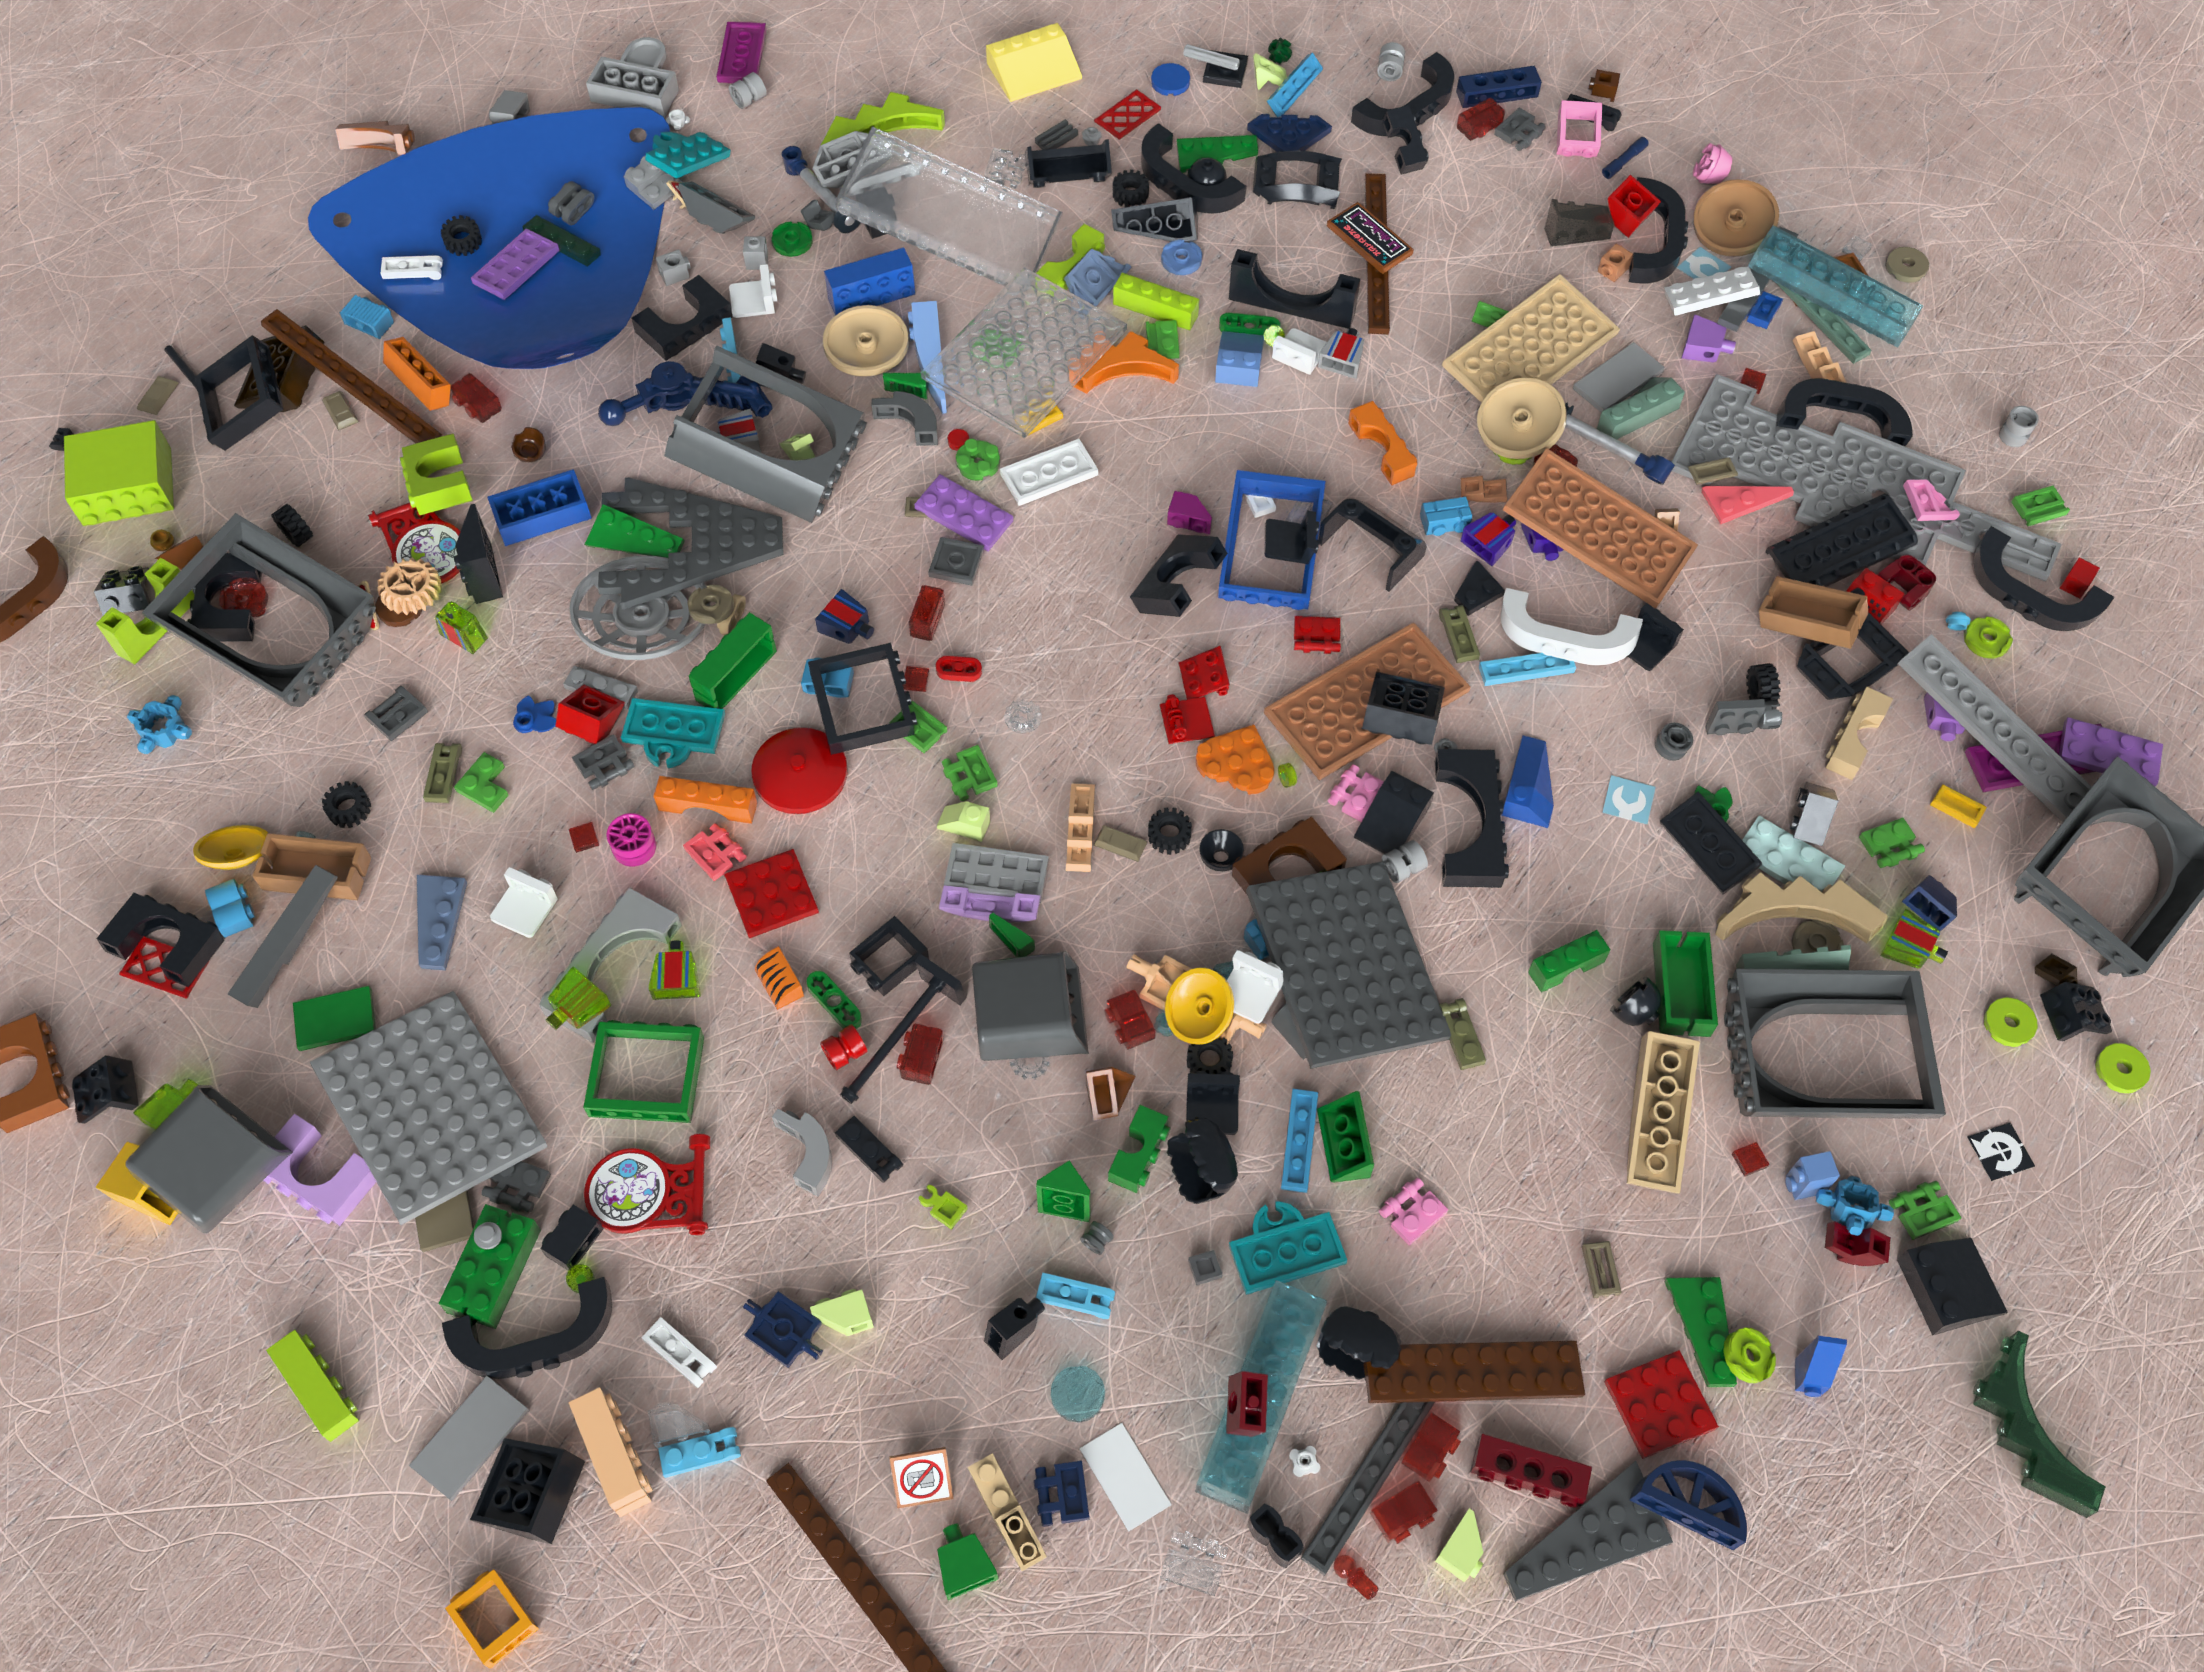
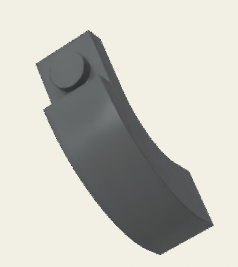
(911, 409)

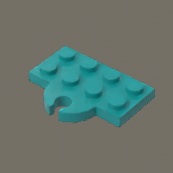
(683, 154)
(672, 729)
(1286, 1248)

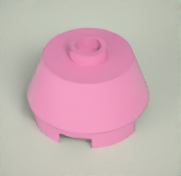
(1713, 165)

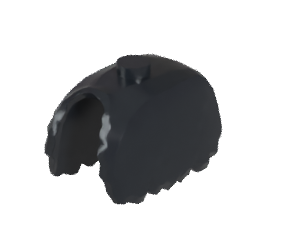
(1202, 1161)
(1355, 1338)

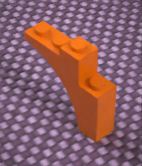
(1127, 359)

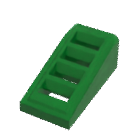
(907, 383)
(1014, 939)

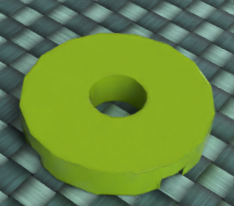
(1988, 648)
(2018, 1011)
(2132, 1058)
(1738, 1361)

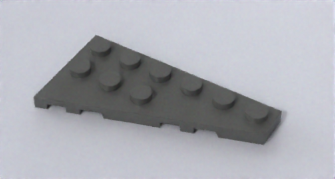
(1591, 1539)

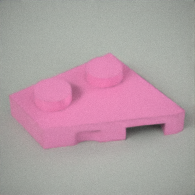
(1927, 502)

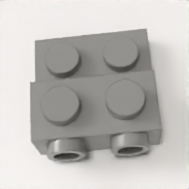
(649, 183)

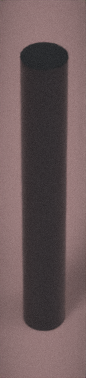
(181, 364)

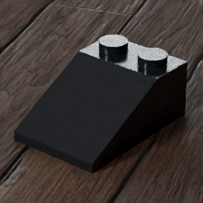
(1394, 813)

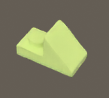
(1267, 70)
(798, 447)

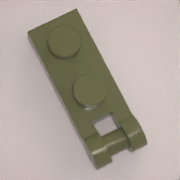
(1459, 634)
(442, 773)
(1463, 1035)

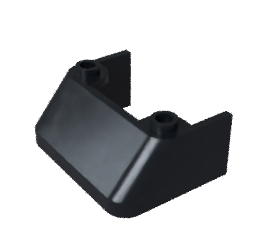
(1068, 164)
(1381, 526)

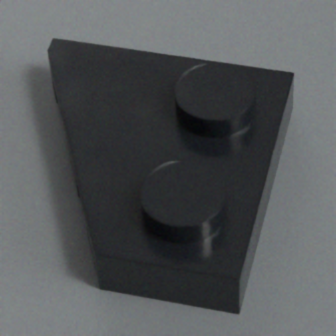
(1478, 589)

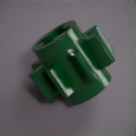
(1280, 50)

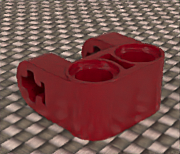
(1912, 577)

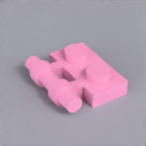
(1360, 800)
(1419, 1217)

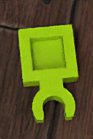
(945, 1208)

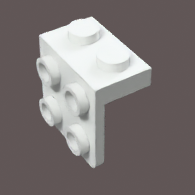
(755, 296)
(1298, 350)
(524, 903)
(1254, 985)

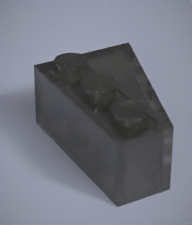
(1577, 223)

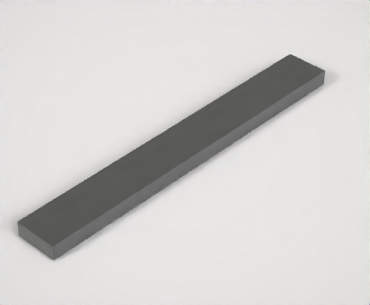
(1739, 309)
(1365, 1485)

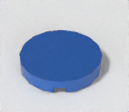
(1170, 79)

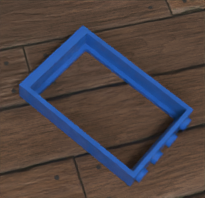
(1273, 487)

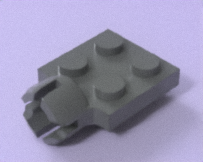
(1743, 716)

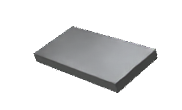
(1618, 377)
(469, 1438)

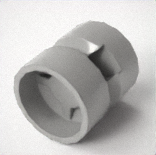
(1391, 61)
(747, 90)
(2018, 426)
(1405, 860)

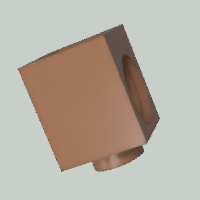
(1615, 262)

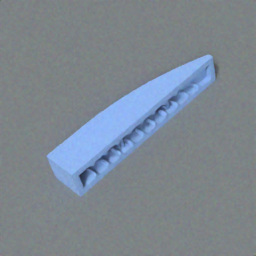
(927, 341)

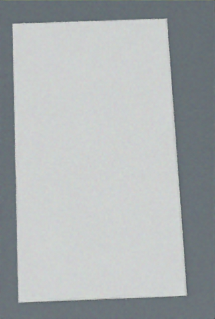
(1125, 1477)

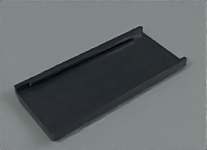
(1845, 543)

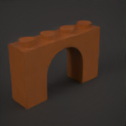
(45, 1092)

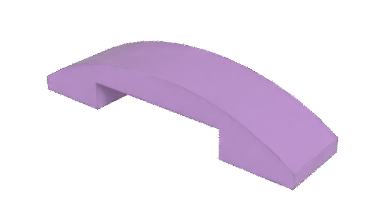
(979, 906)

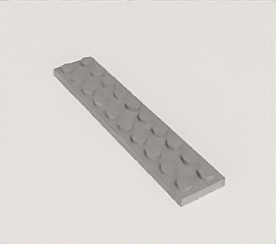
(1996, 727)

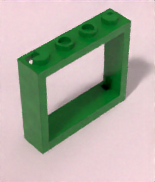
(644, 1110)

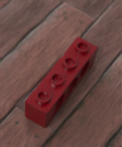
(1575, 1474)

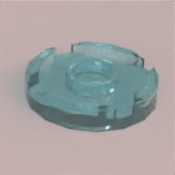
(1077, 1394)

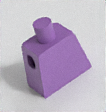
(1706, 341)
(1941, 720)

